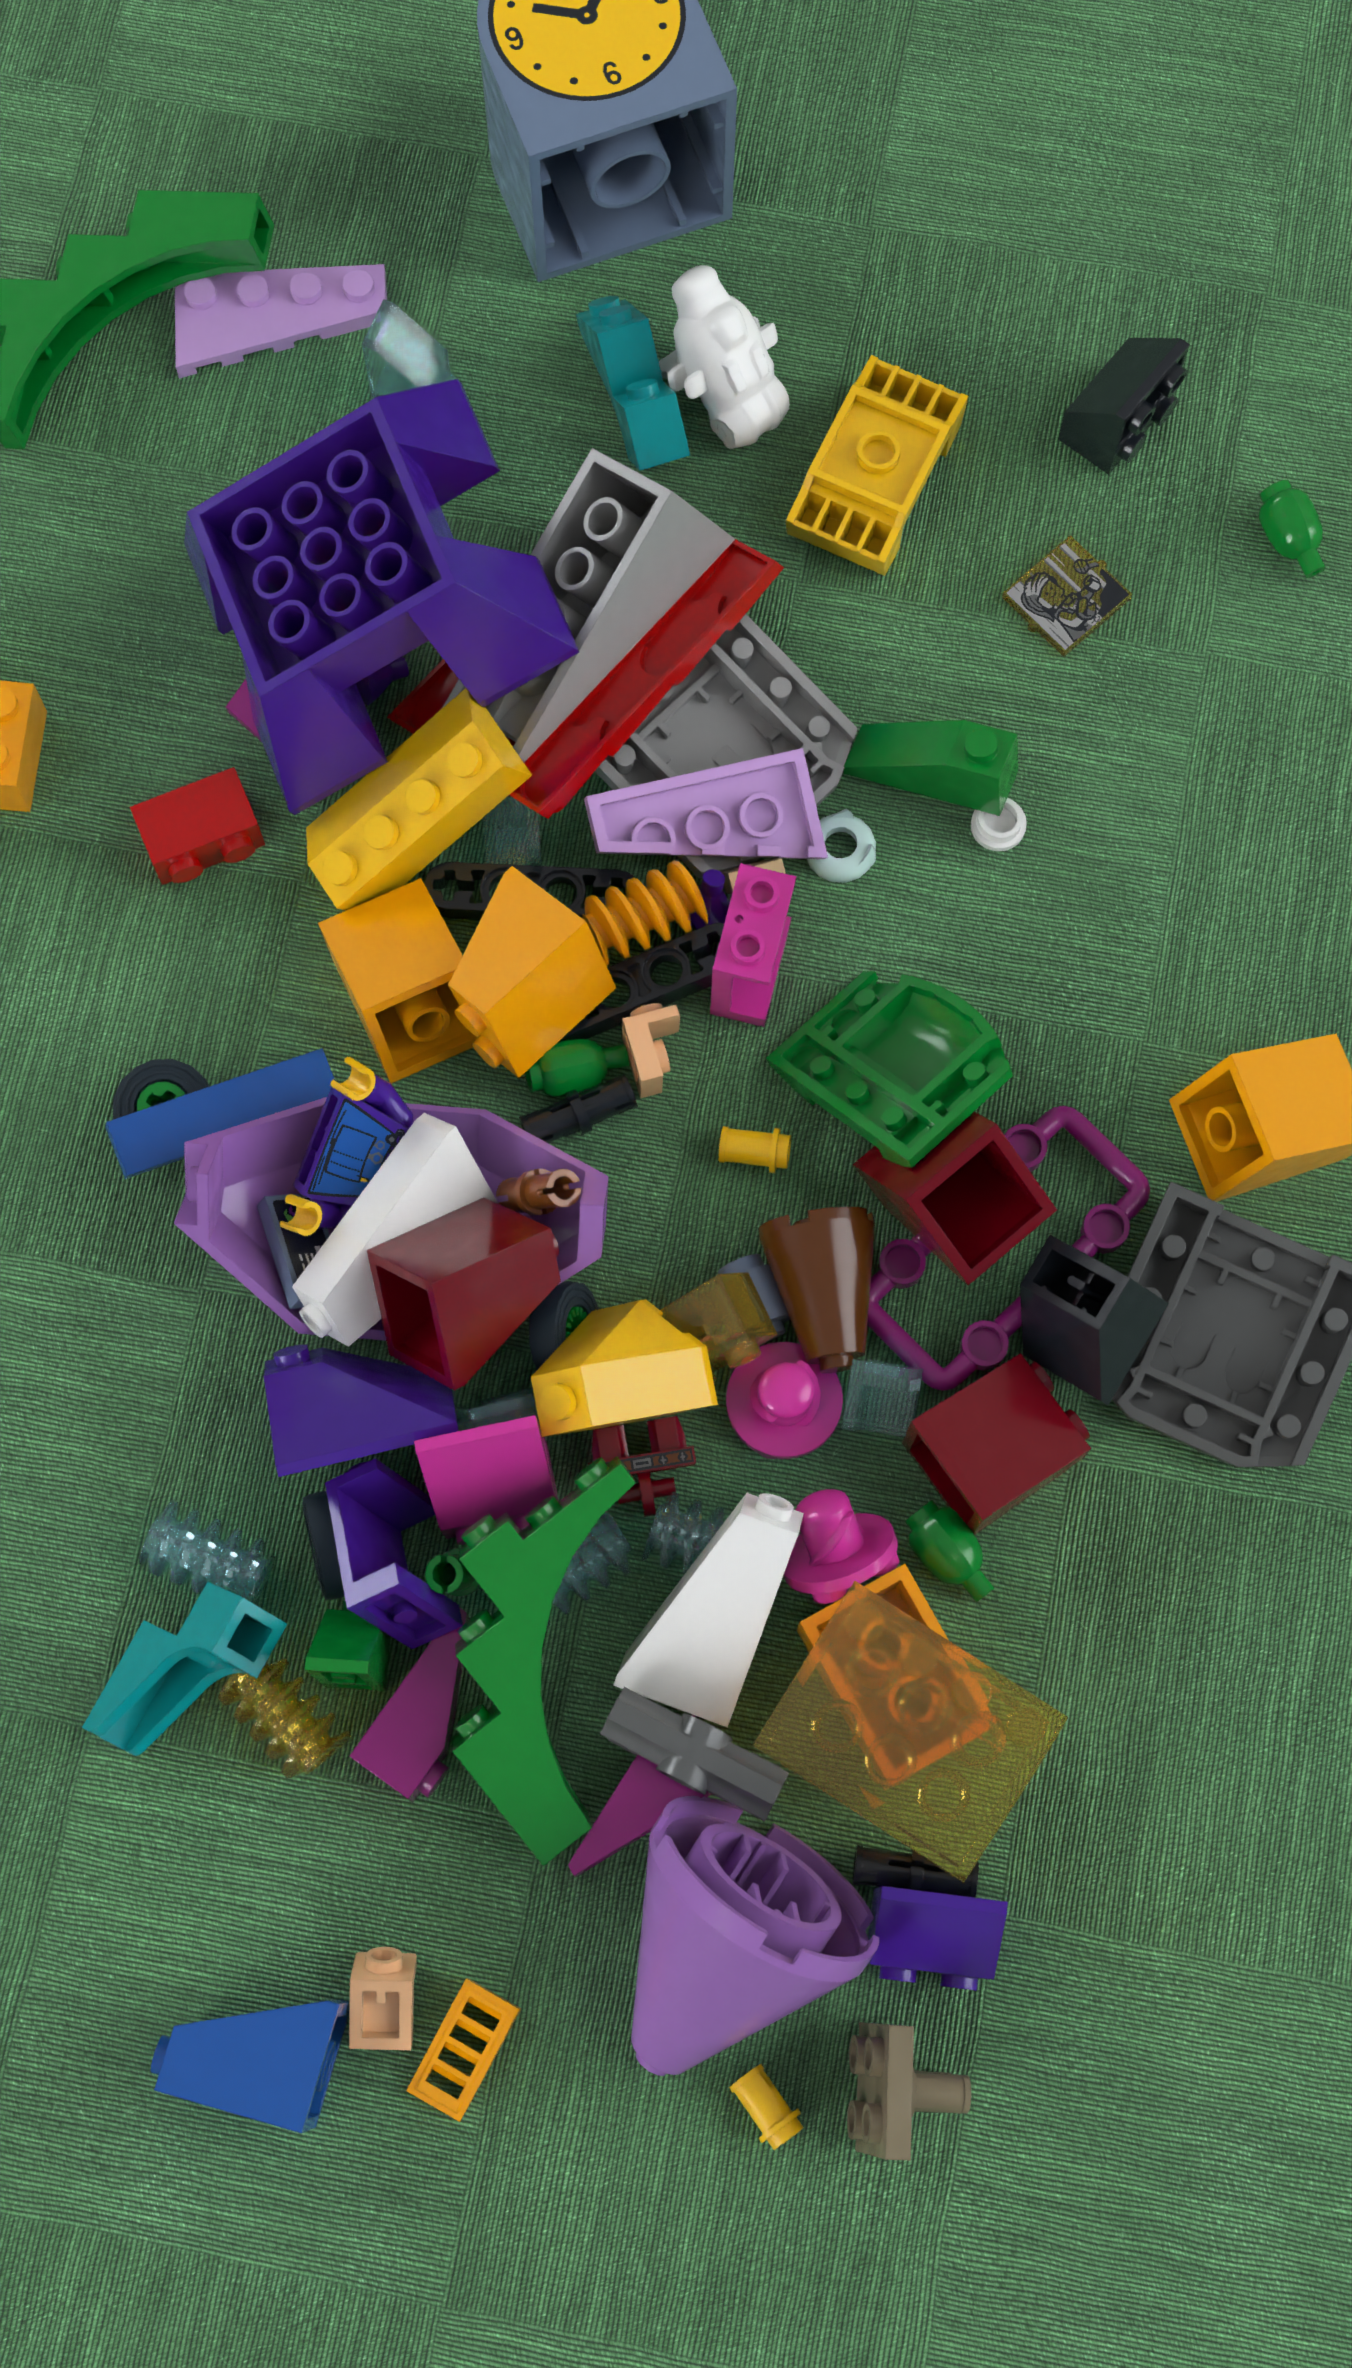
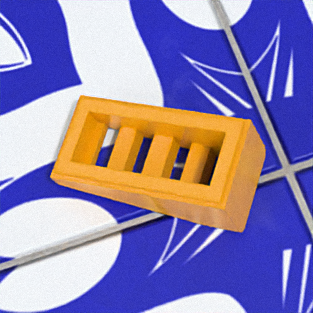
(488, 2002)

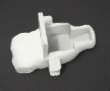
(724, 360)

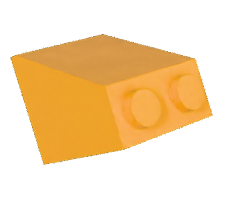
(397, 973)
(527, 975)
(1268, 1115)

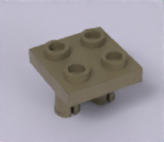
(893, 2091)

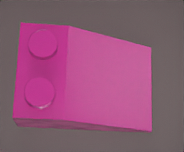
(486, 1473)

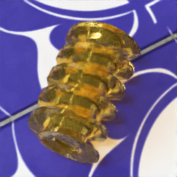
(283, 1718)

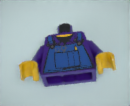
(349, 1145)

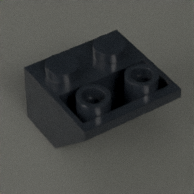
(1125, 400)
(1084, 1318)

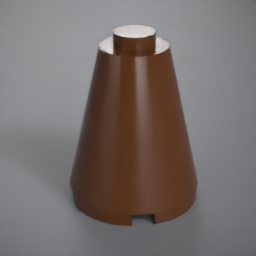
(824, 1280)

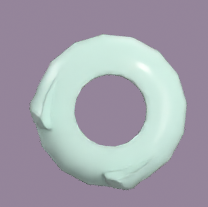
(859, 862)

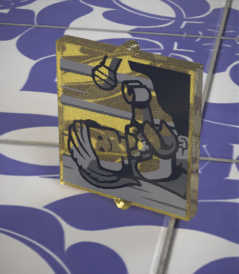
(1067, 596)

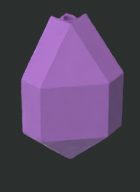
(261, 1158)

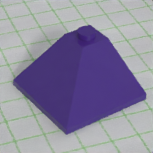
(348, 1406)

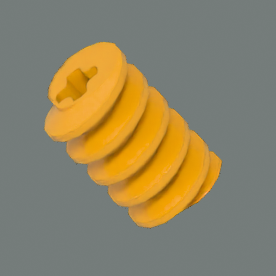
(644, 909)

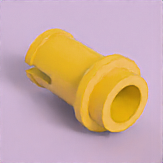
(755, 1148)
(767, 2107)

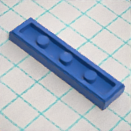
(159, 1132)

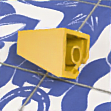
(621, 1370)

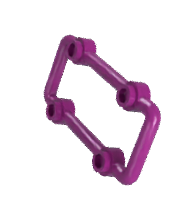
(986, 1341)

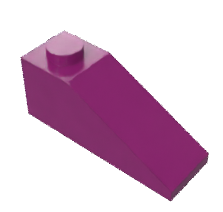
(417, 1723)
(628, 1813)

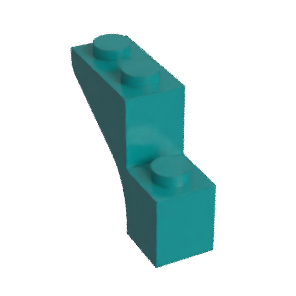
(629, 367)
(169, 1672)

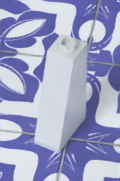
(416, 1184)
(712, 1621)

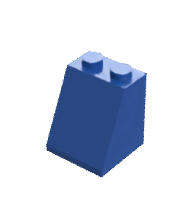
(256, 2063)

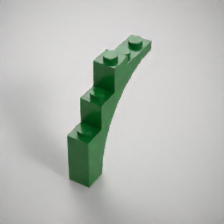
(99, 277)
(521, 1573)

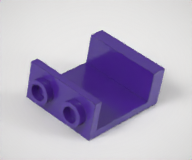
(367, 1517)

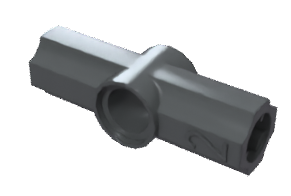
(694, 1753)

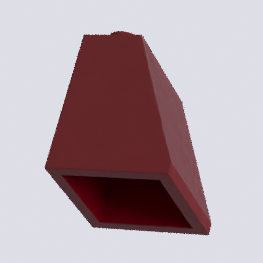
(964, 1197)
(461, 1287)
(996, 1442)

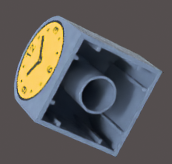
(605, 124)

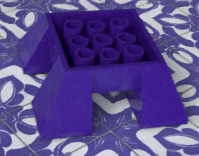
(349, 564)

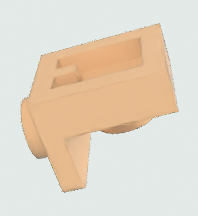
(646, 1056)
(382, 2000)

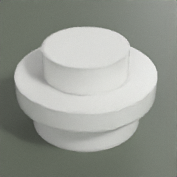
(1001, 831)

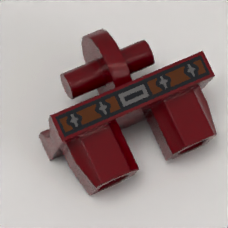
(668, 1452)

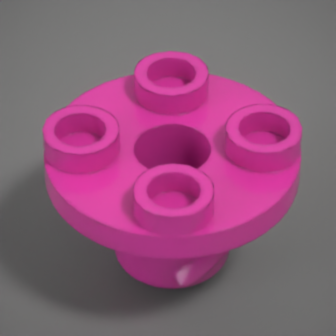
(783, 1403)
(838, 1547)

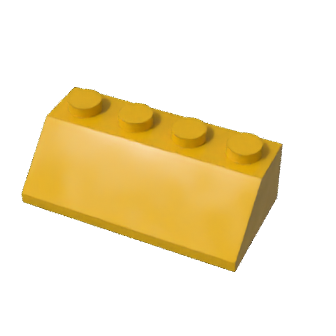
(414, 804)

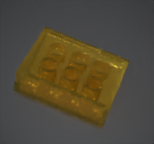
(910, 1731)

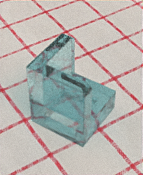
(512, 834)
(881, 1397)

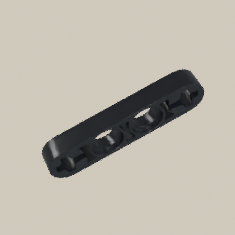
(544, 876)
(637, 975)

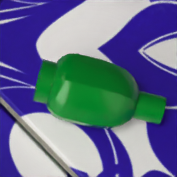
(1292, 525)
(574, 1066)
(948, 1548)

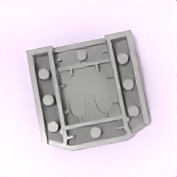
(735, 708)

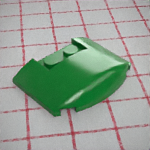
(895, 1063)

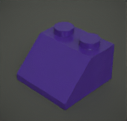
(936, 1935)

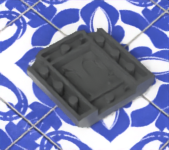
(1247, 1336)

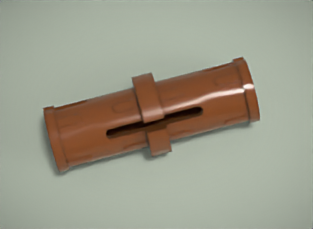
(539, 1191)

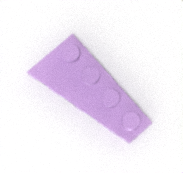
(271, 308)
(723, 811)

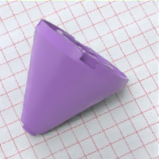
(735, 1933)

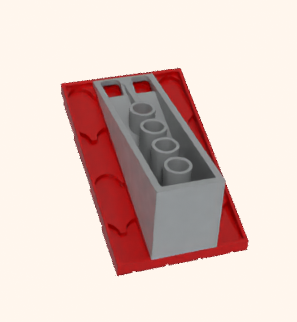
(645, 601)

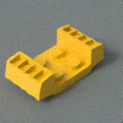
(875, 464)

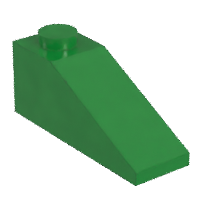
(939, 760)
(348, 1652)

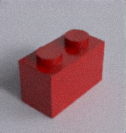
(198, 827)

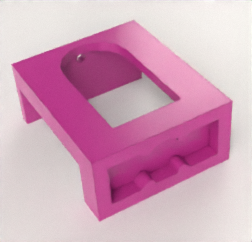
(751, 945)

